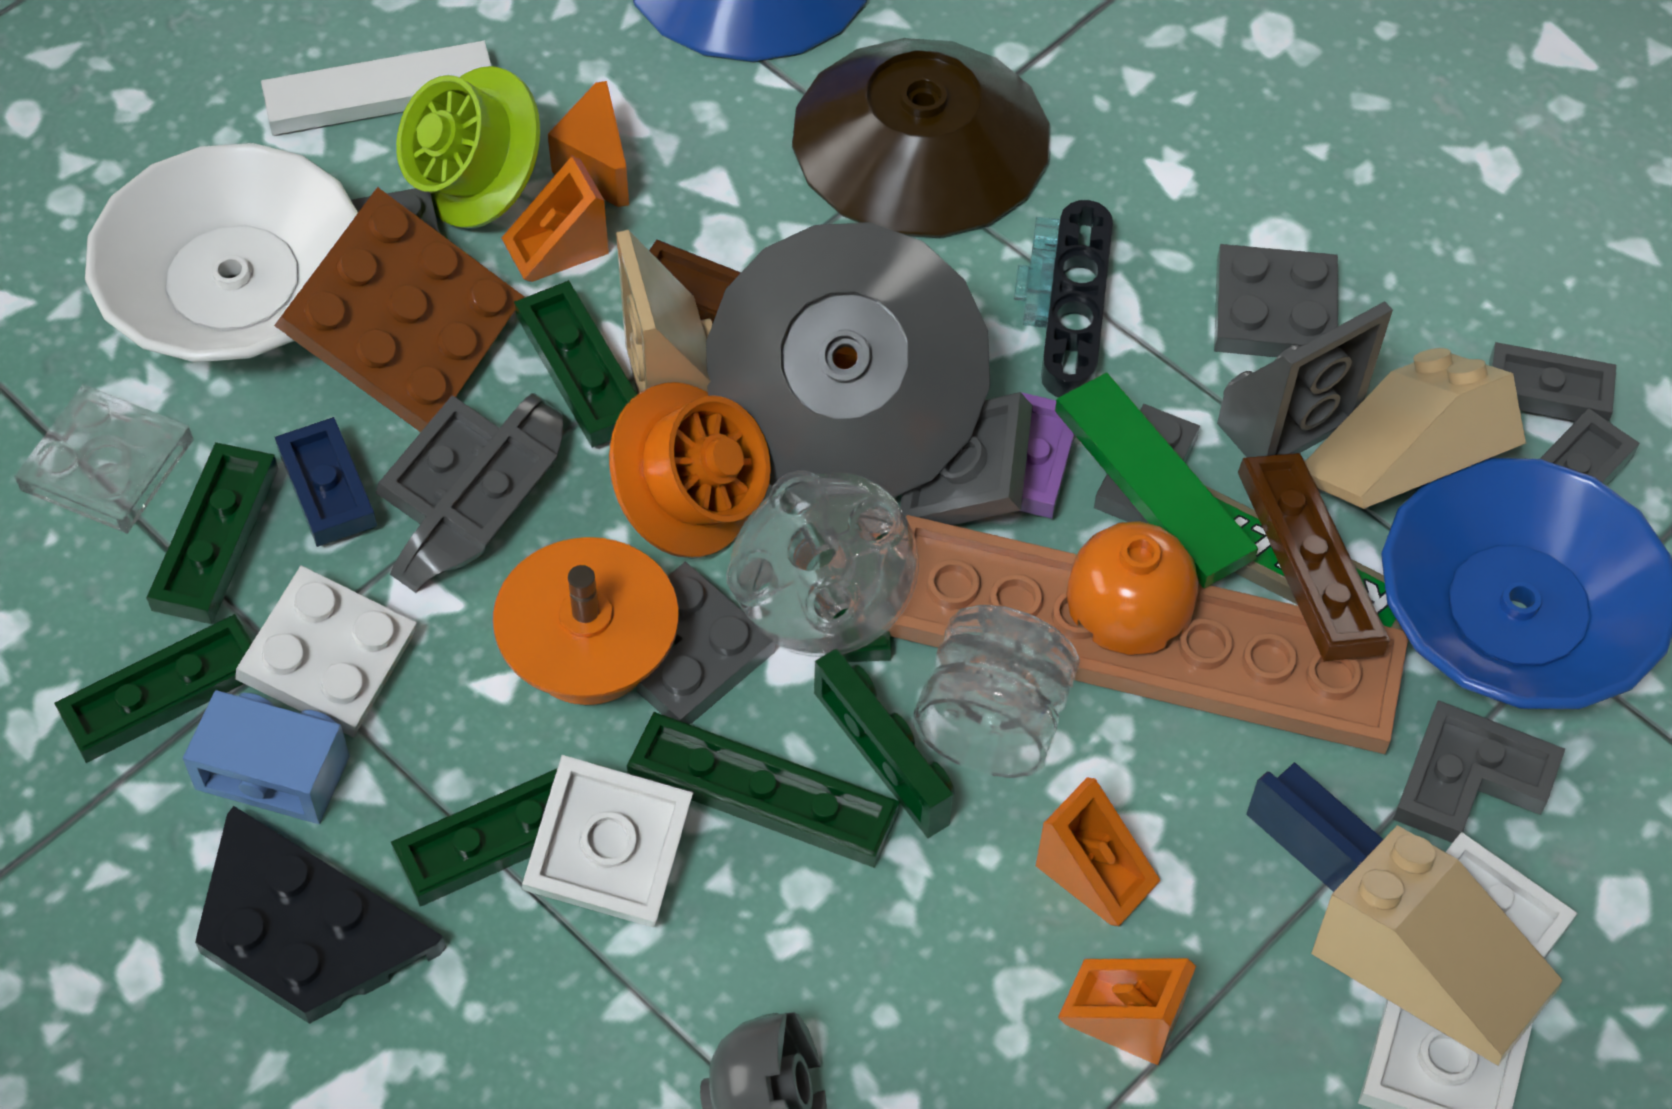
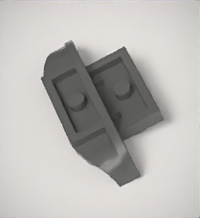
(466, 482)

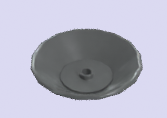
(915, 341)

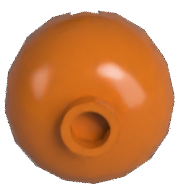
(1133, 587)

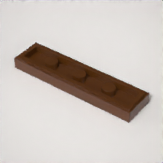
(1313, 557)

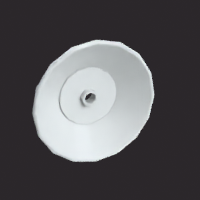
(213, 249)

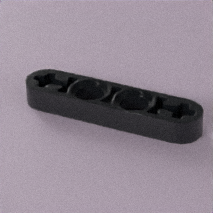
(1077, 297)

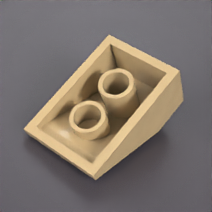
(659, 320)
(1419, 428)
(1436, 946)

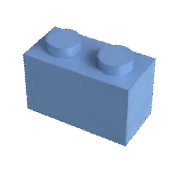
(267, 755)

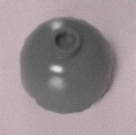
(764, 1067)

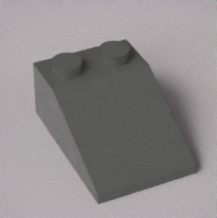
(1304, 389)

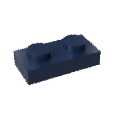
(325, 481)

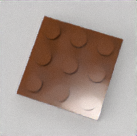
(399, 310)

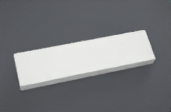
(362, 88)

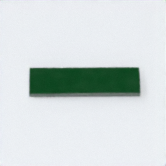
(765, 789)

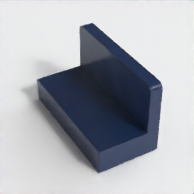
(1311, 824)

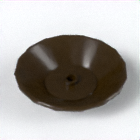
(921, 137)

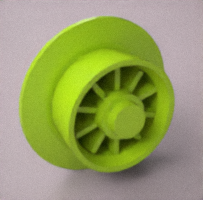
(470, 143)

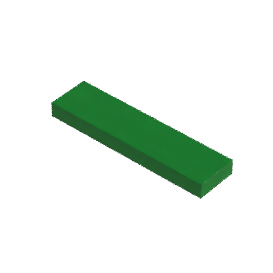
(1155, 477)

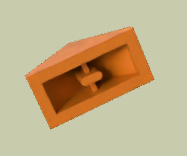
(593, 136)
(560, 225)
(1095, 855)
(1129, 1002)

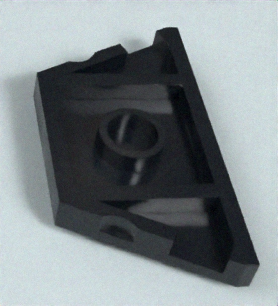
(300, 924)

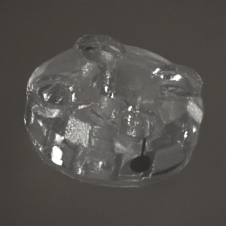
(824, 563)

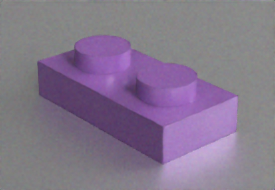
(1046, 457)

